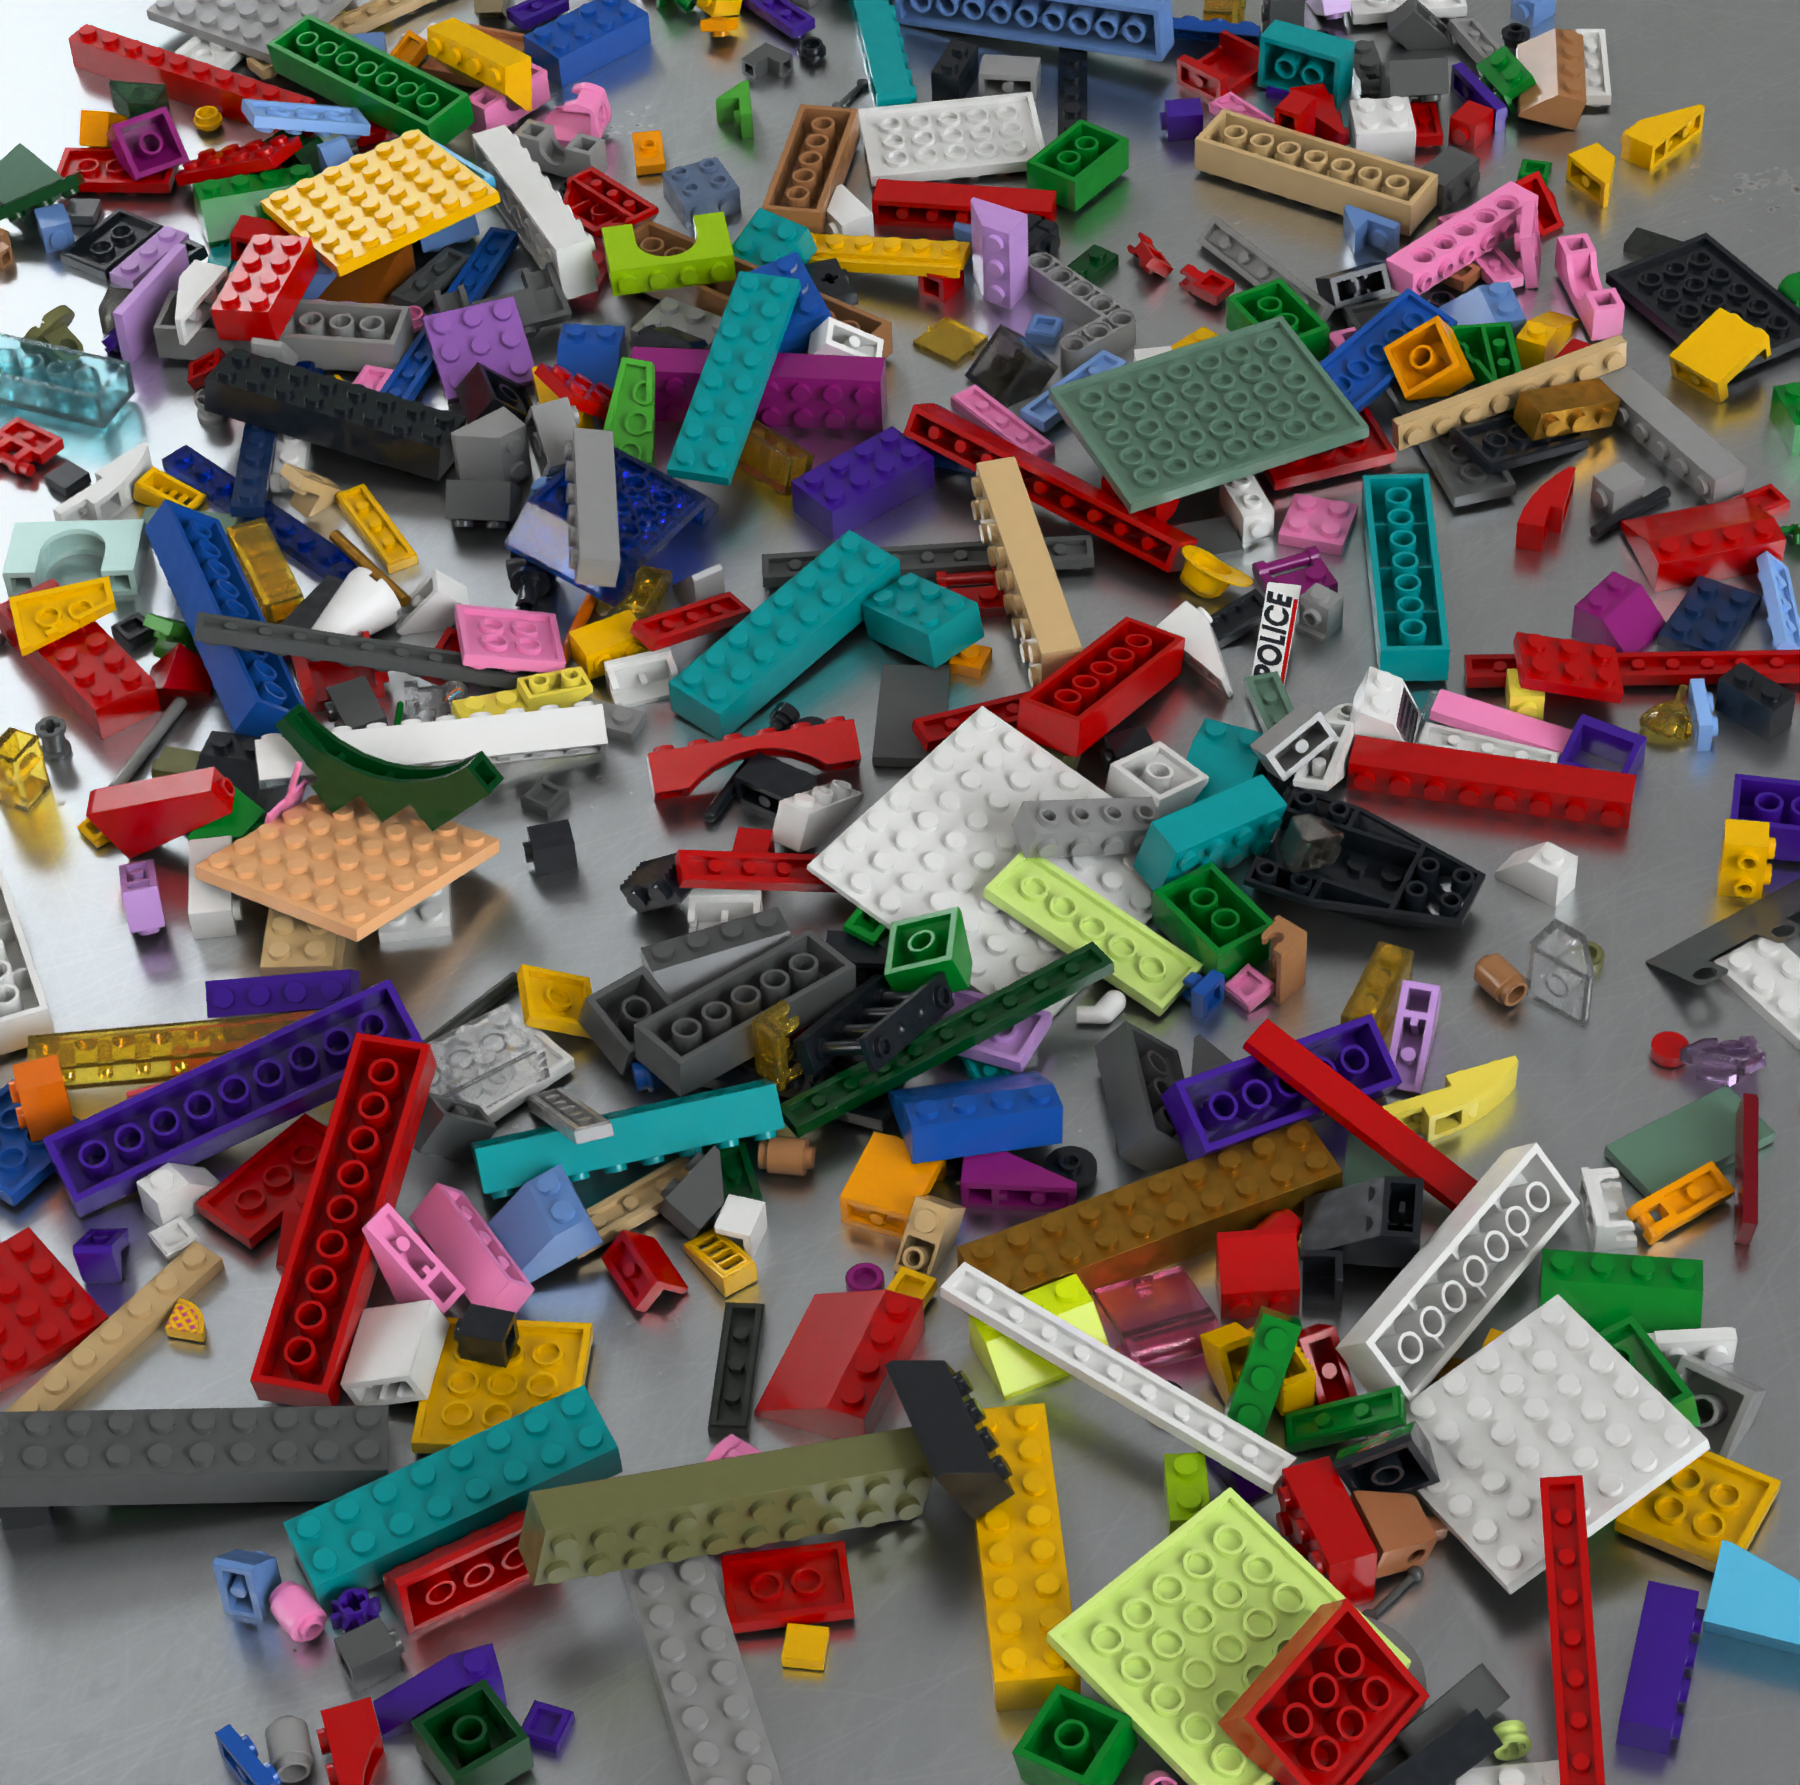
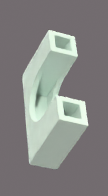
(43, 543)

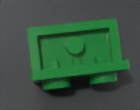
(1505, 76)

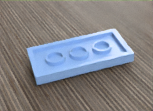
(301, 117)

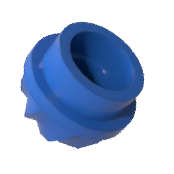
(644, 1078)

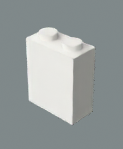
(395, 1353)

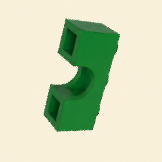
(1263, 1370)

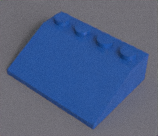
(978, 1116)

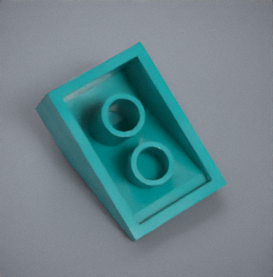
(1224, 756)

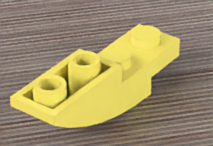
(532, 692)
(1463, 1101)

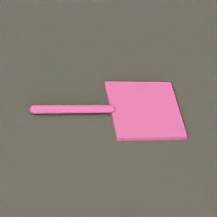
(293, 796)

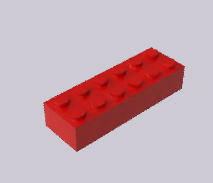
(90, 674)
(1100, 686)

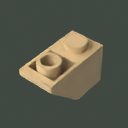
(929, 1234)

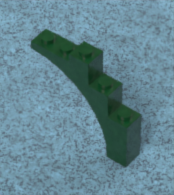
(386, 787)

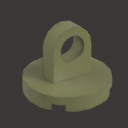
(56, 329)

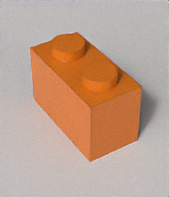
(42, 1097)

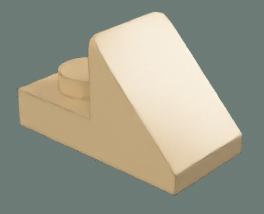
(311, 490)

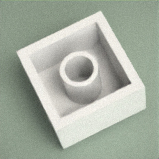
(1383, 127)

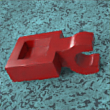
(1151, 258)
(1208, 286)

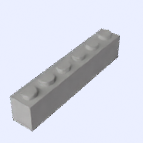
(1675, 438)
(592, 507)

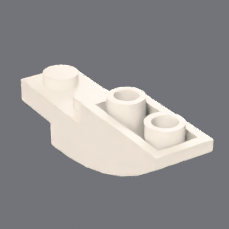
(111, 491)

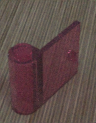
(1158, 1317)

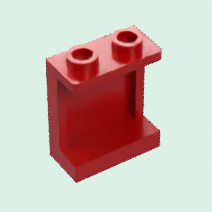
(1224, 69)
(315, 677)

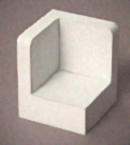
(743, 1220)

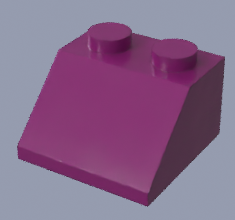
(147, 144)
(1617, 615)

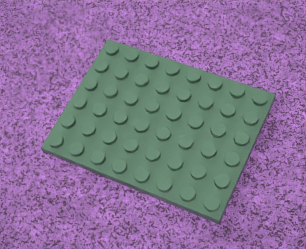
(1207, 414)

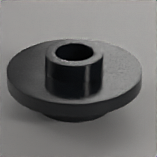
(1073, 1163)

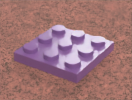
(481, 334)

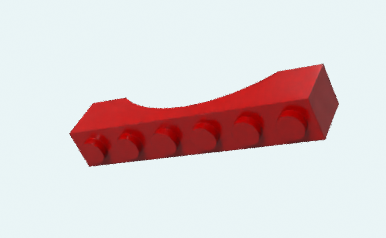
(824, 746)
(353, 1741)

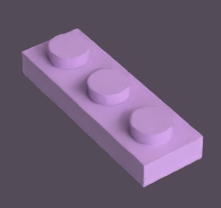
(142, 261)

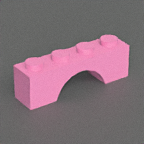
(1597, 307)

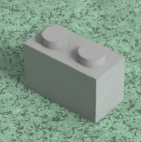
(1009, 75)
(1293, 741)

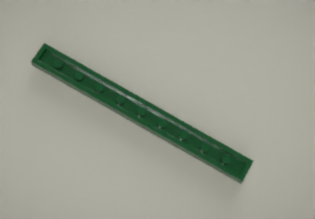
(948, 1038)

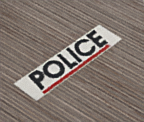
(1276, 629)

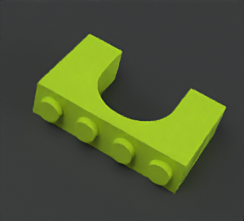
(639, 272)

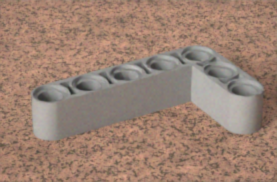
(1102, 318)

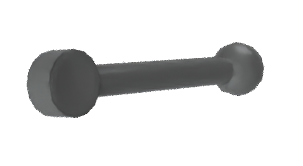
(862, 84)
(1414, 1574)

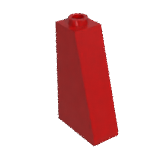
(160, 808)

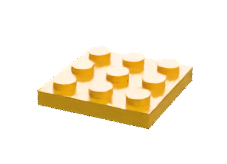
(1700, 1508)

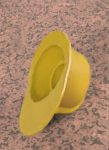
(1209, 575)

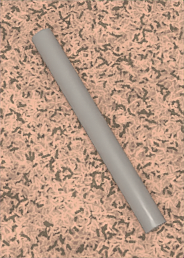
(149, 742)

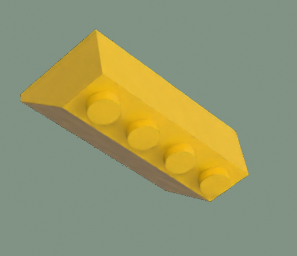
(482, 60)

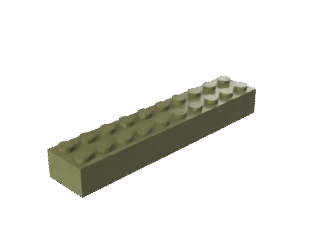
(723, 1505)

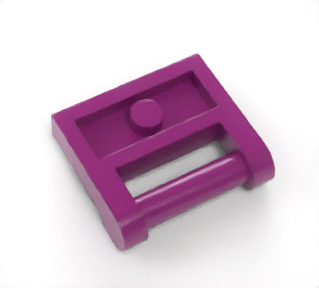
(1315, 572)

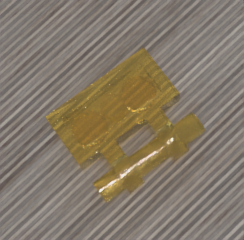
(647, 593)

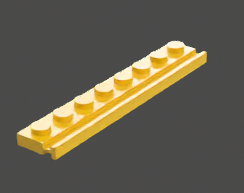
(892, 254)

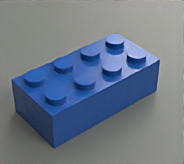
(587, 39)

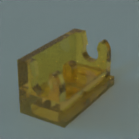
(773, 1044)

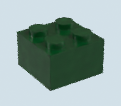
(472, 1739)

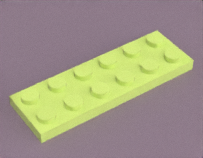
(1075, 915)

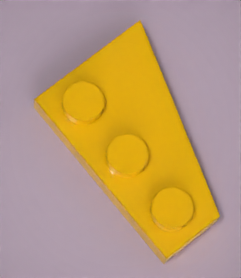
(58, 611)

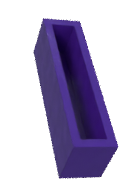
(279, 993)
(1658, 1668)

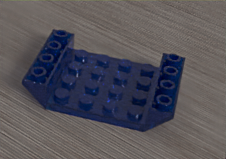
(649, 510)

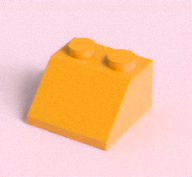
(1429, 361)

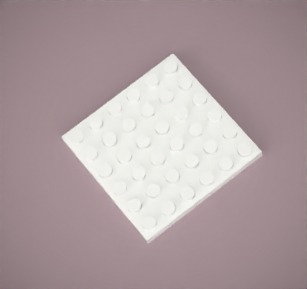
(1538, 1407)

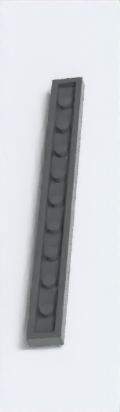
(924, 560)
(347, 650)

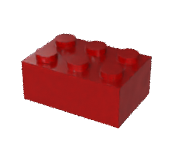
(1327, 1528)

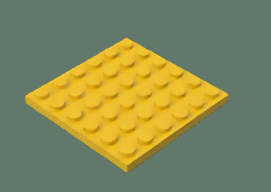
(380, 201)

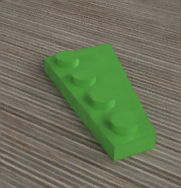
(633, 410)

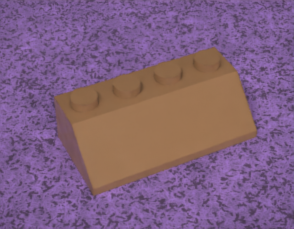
(1559, 74)

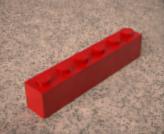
(943, 204)

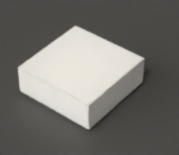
(172, 1238)

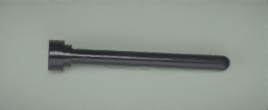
(780, 718)

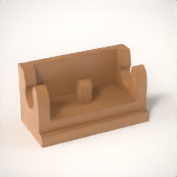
(1287, 957)

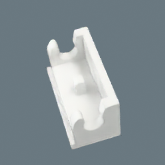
(640, 677)
(716, 907)
(1605, 1210)

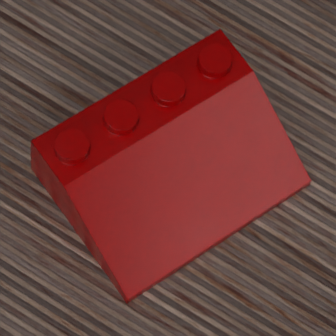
(1704, 541)
(835, 1364)
(1325, 1702)

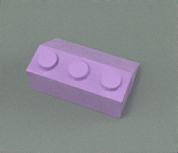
(999, 252)

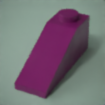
(1013, 1184)

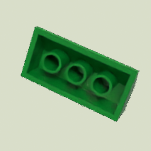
(224, 200)
(1611, 1287)

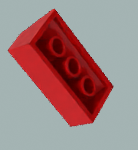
(457, 1574)

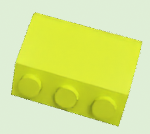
(1018, 1369)

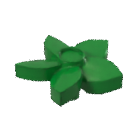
(1793, 530)

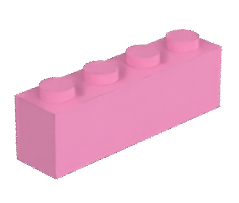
(470, 1249)

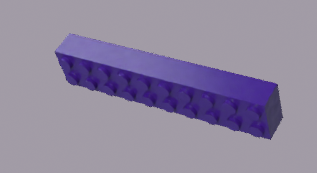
(221, 1100)

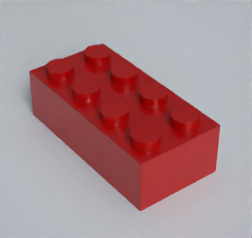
(264, 287)

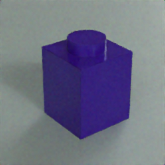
(1182, 119)

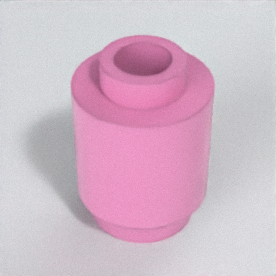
(297, 1611)

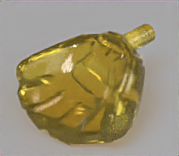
(1669, 717)

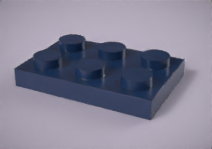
(1709, 617)

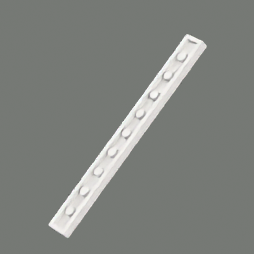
(1118, 1377)

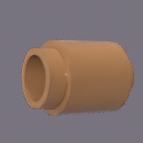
(1500, 979)
(786, 1155)

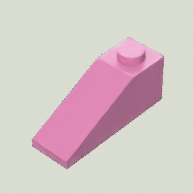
(409, 1263)

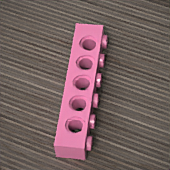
(1458, 240)

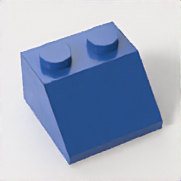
(592, 351)

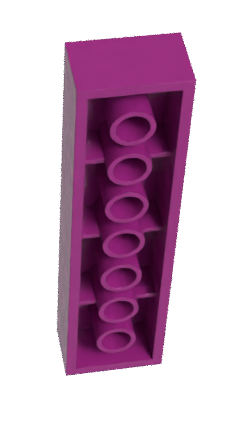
(799, 393)

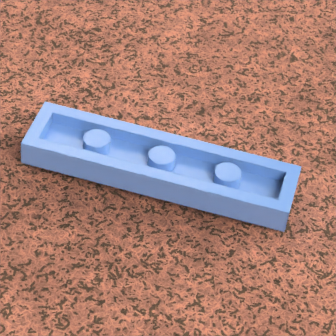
(1041, 411)
(1779, 602)

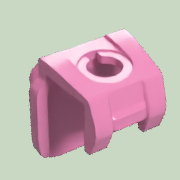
(584, 115)

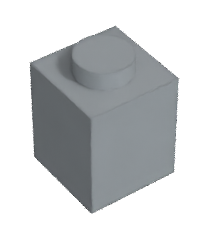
(1616, 488)

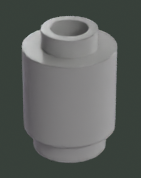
(289, 1748)

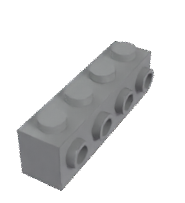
(1083, 826)

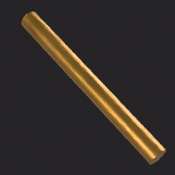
(362, 560)

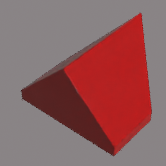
(1548, 214)
(181, 674)

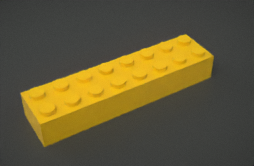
(1024, 1565)

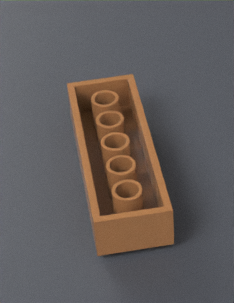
(813, 164)

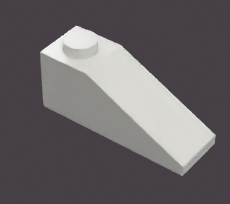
(196, 294)
(1201, 644)
(1331, 763)

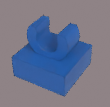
(1204, 993)

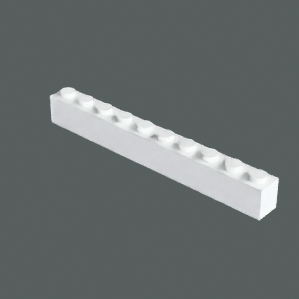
(502, 737)

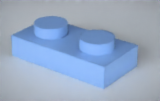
(1700, 709)

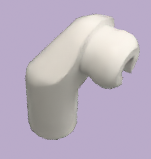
(1104, 1011)

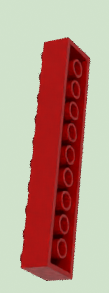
(329, 1258)

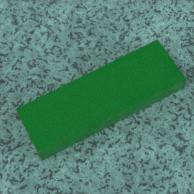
(1345, 1419)

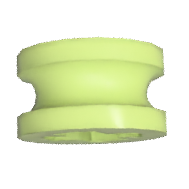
(1515, 1740)

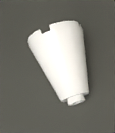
(360, 606)

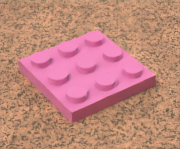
(509, 639)

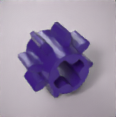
(354, 1609)

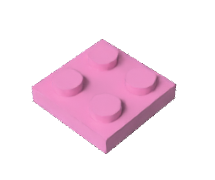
(1529, 244)
(1318, 523)

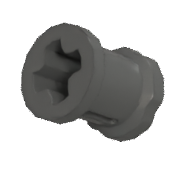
(54, 745)

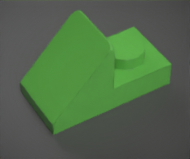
(735, 108)
(169, 634)

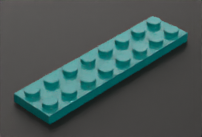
(734, 378)

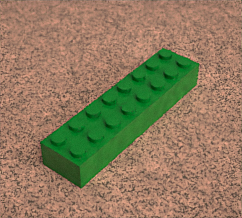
(371, 80)

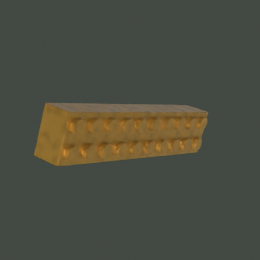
(1160, 1216)

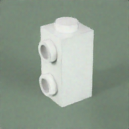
(1247, 508)

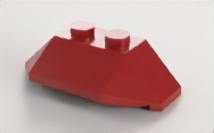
(605, 202)

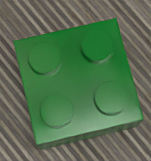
(1075, 1742)

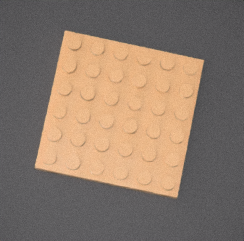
(345, 865)

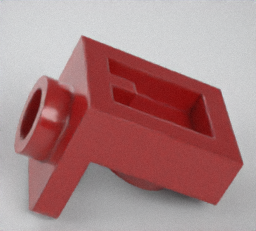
(202, 366)

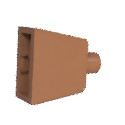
(1397, 1529)

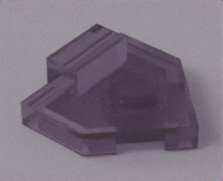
(1724, 1061)

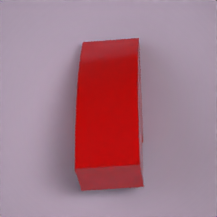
(1545, 511)

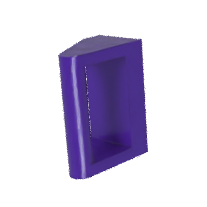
(1605, 742)

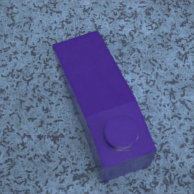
(435, 1686)

